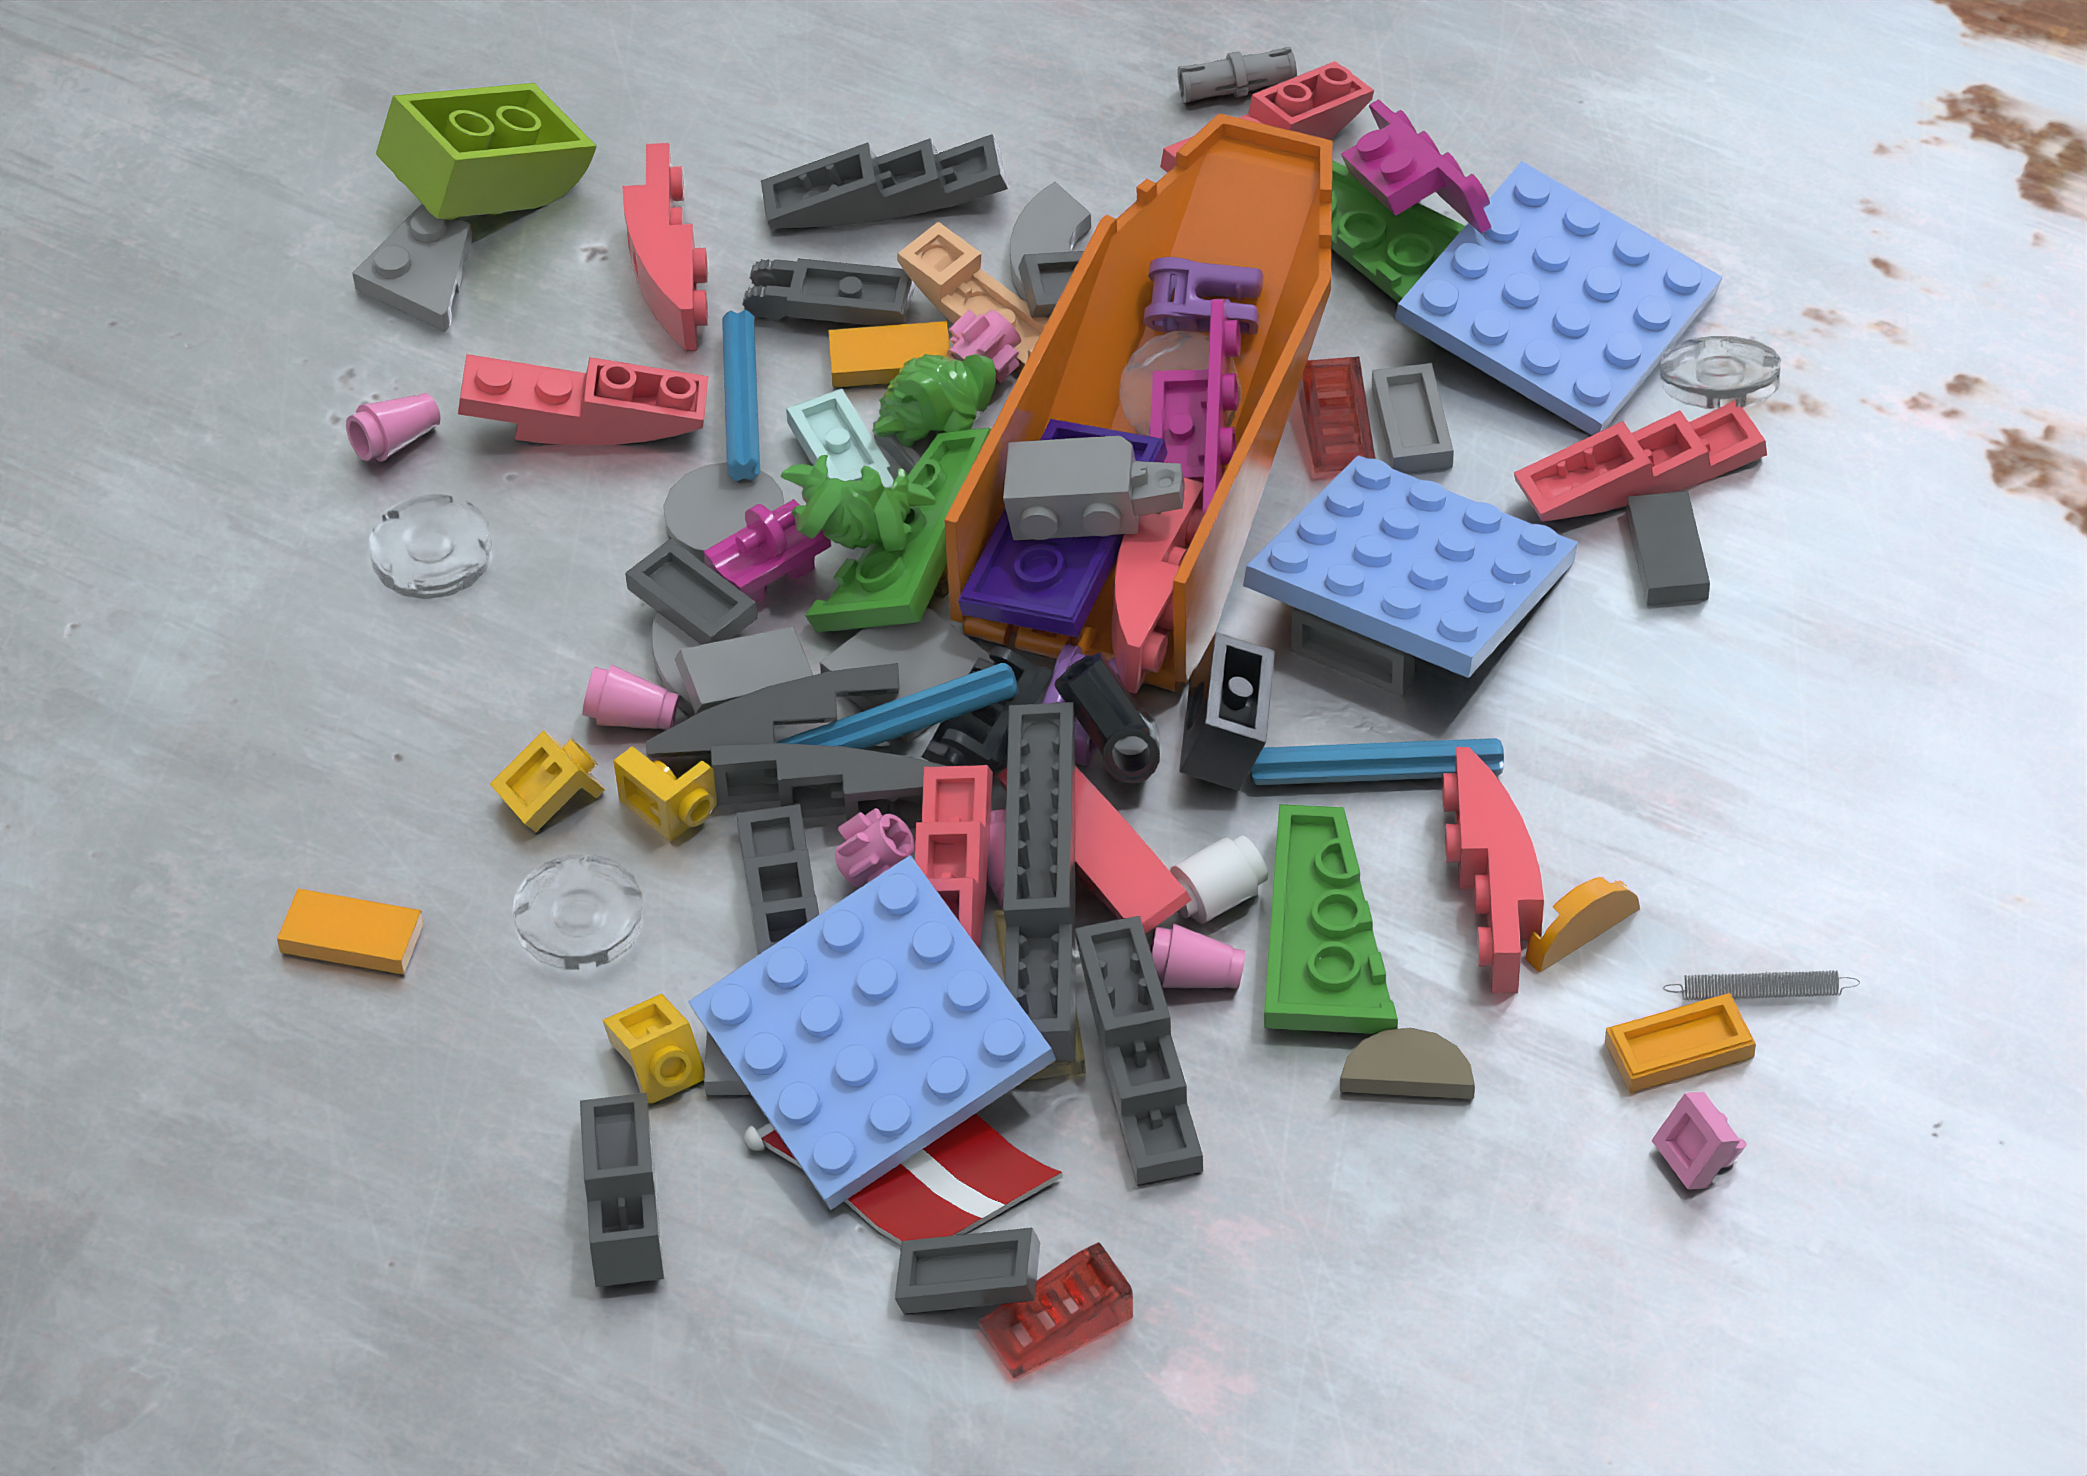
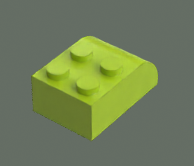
(483, 149)

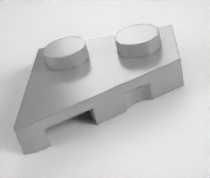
(418, 267)

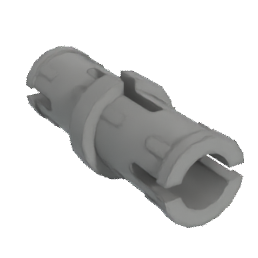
(1236, 74)

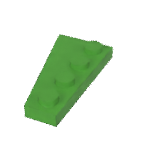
(1381, 245)
(899, 584)

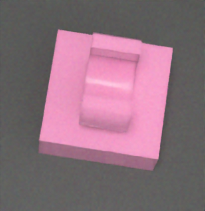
(1697, 1140)

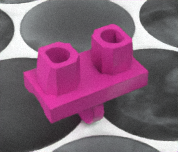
(765, 550)

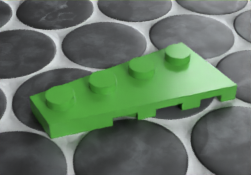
(1322, 938)

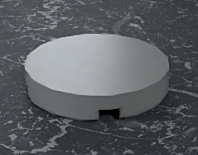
(712, 506)

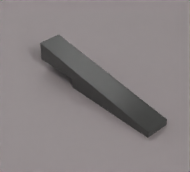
(1042, 870)

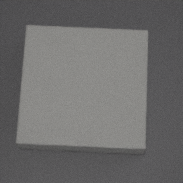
(925, 654)

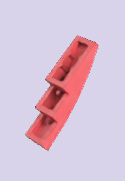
(1653, 460)
(956, 839)
(1118, 861)

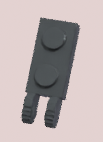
(829, 292)

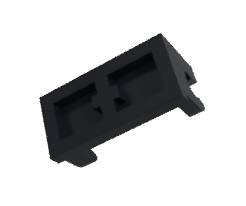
(983, 733)

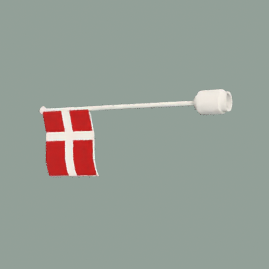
(972, 1167)

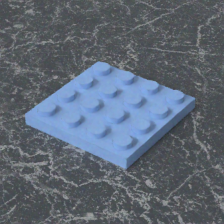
(1559, 299)
(1411, 565)
(871, 1031)

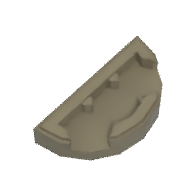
(1408, 1064)

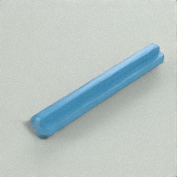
(740, 396)
(915, 710)
(1369, 761)

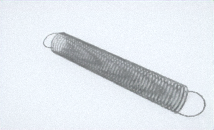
(1798, 981)

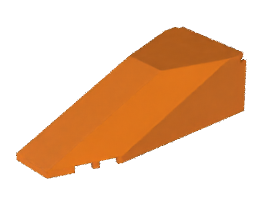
(1233, 200)

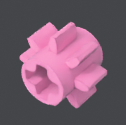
(986, 336)
(872, 846)

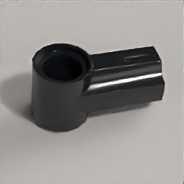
(1109, 715)

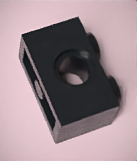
(1227, 711)

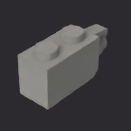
(1084, 488)

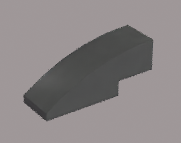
(621, 1190)

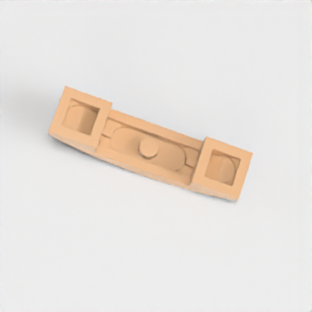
(953, 281)

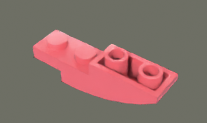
(1310, 104)
(665, 249)
(598, 407)
(1145, 586)
(1495, 861)

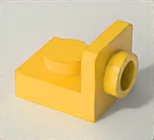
(546, 778)
(660, 798)
(657, 1046)

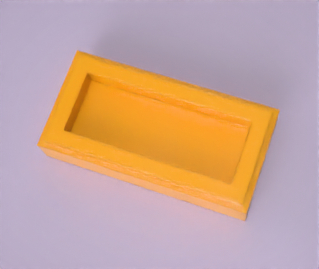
(879, 352)
(350, 931)
(1680, 1042)

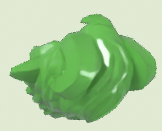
(936, 396)
(854, 510)

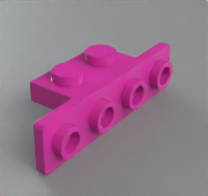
(1407, 168)
(1193, 408)

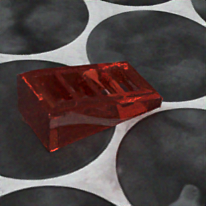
(1335, 376)
(1069, 1279)

